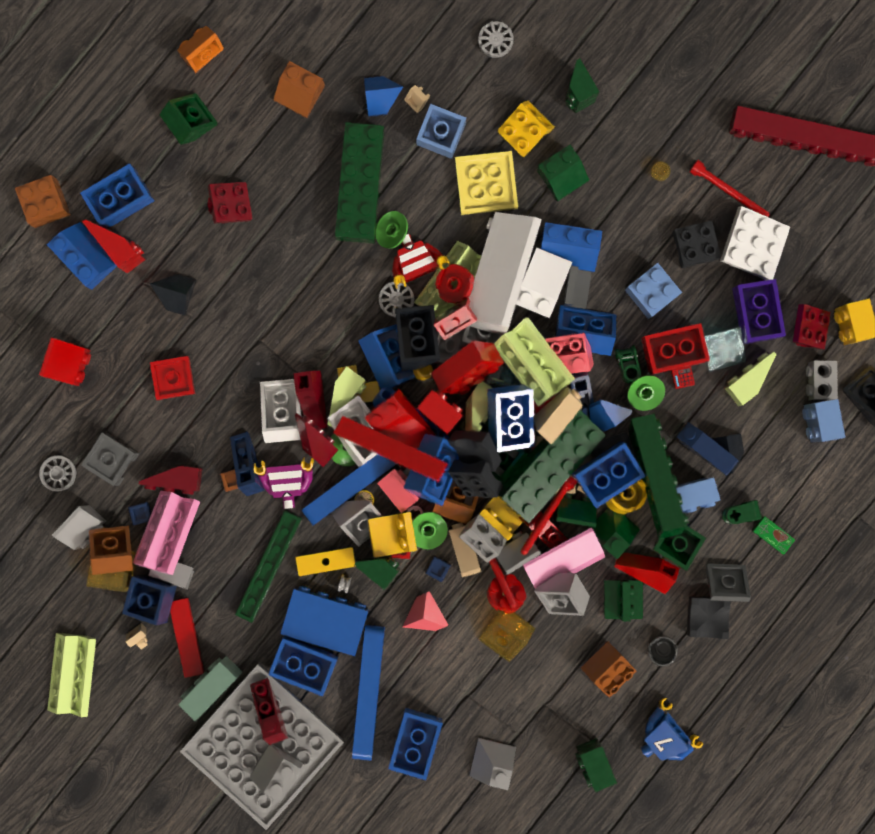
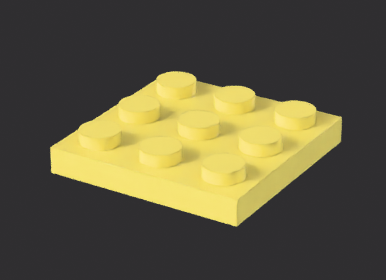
(486, 182)

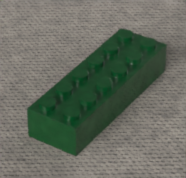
(359, 183)
(549, 467)
(659, 482)

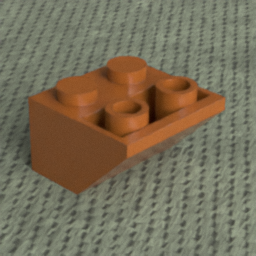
(608, 669)

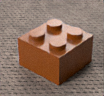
(42, 201)
(110, 550)

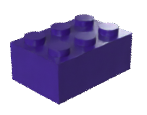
(759, 311)

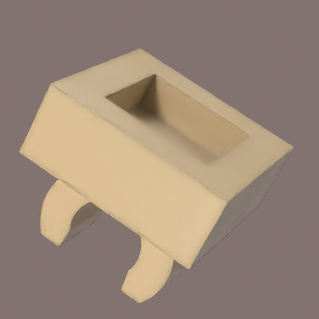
(416, 98)
(137, 636)

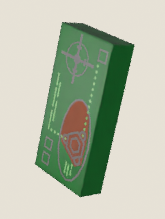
(773, 535)

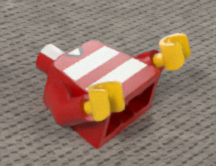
(416, 261)

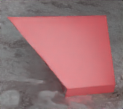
(425, 614)

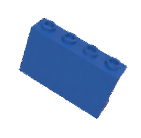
(325, 620)

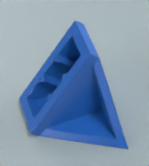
(380, 94)
(607, 415)

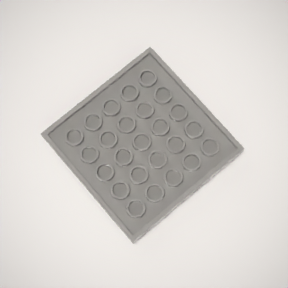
(233, 744)

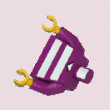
(286, 480)

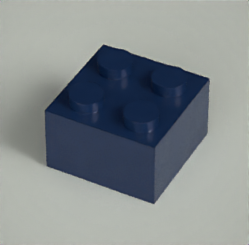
(149, 599)

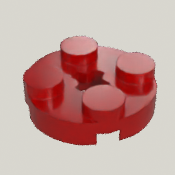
(464, 279)
(499, 601)

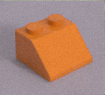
(200, 48)

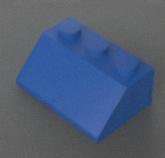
(572, 243)
(82, 255)
(597, 326)
(384, 357)
(608, 474)
(424, 486)

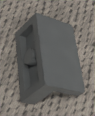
(577, 288)

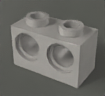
(828, 380)
(483, 538)

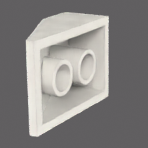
(543, 282)
(278, 411)
(356, 411)

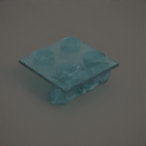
(725, 349)

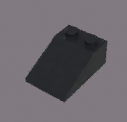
(862, 393)

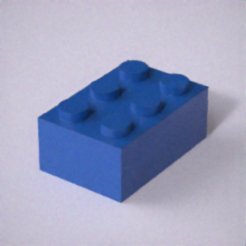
(117, 196)
(511, 417)
(303, 665)
(415, 743)

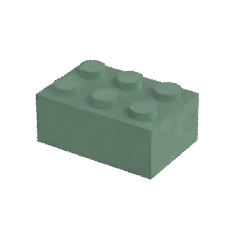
(209, 687)

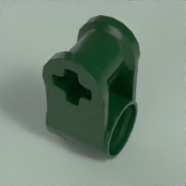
(628, 362)
(744, 512)

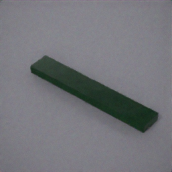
(268, 566)

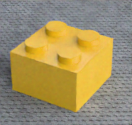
(855, 322)

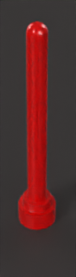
(700, 170)
(566, 487)
(503, 583)

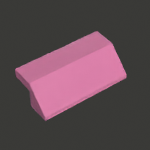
(166, 532)
(567, 557)

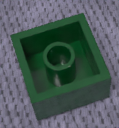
(597, 768)

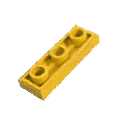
(314, 562)

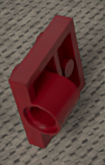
(229, 202)
(811, 327)

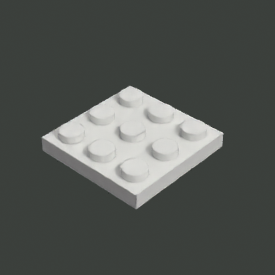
(755, 243)

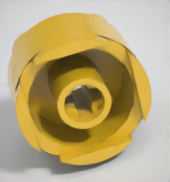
(635, 499)

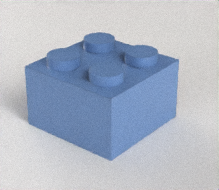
(441, 131)
(653, 291)
(823, 421)
(698, 493)

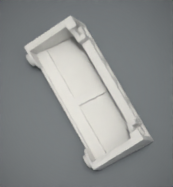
(502, 270)

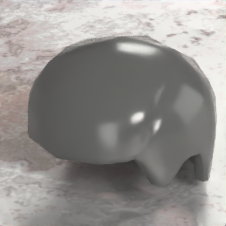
(662, 650)

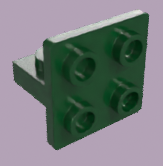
(623, 599)

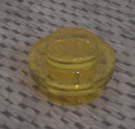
(660, 171)

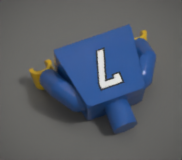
(666, 737)

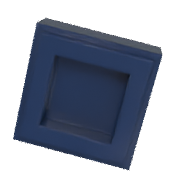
(140, 513)
(438, 569)

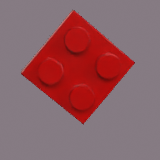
(172, 378)

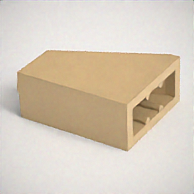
(557, 414)
(465, 555)

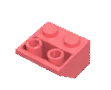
(573, 351)
(393, 487)

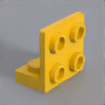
(525, 128)
(501, 517)
(392, 534)

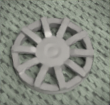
(495, 39)
(395, 298)
(57, 473)

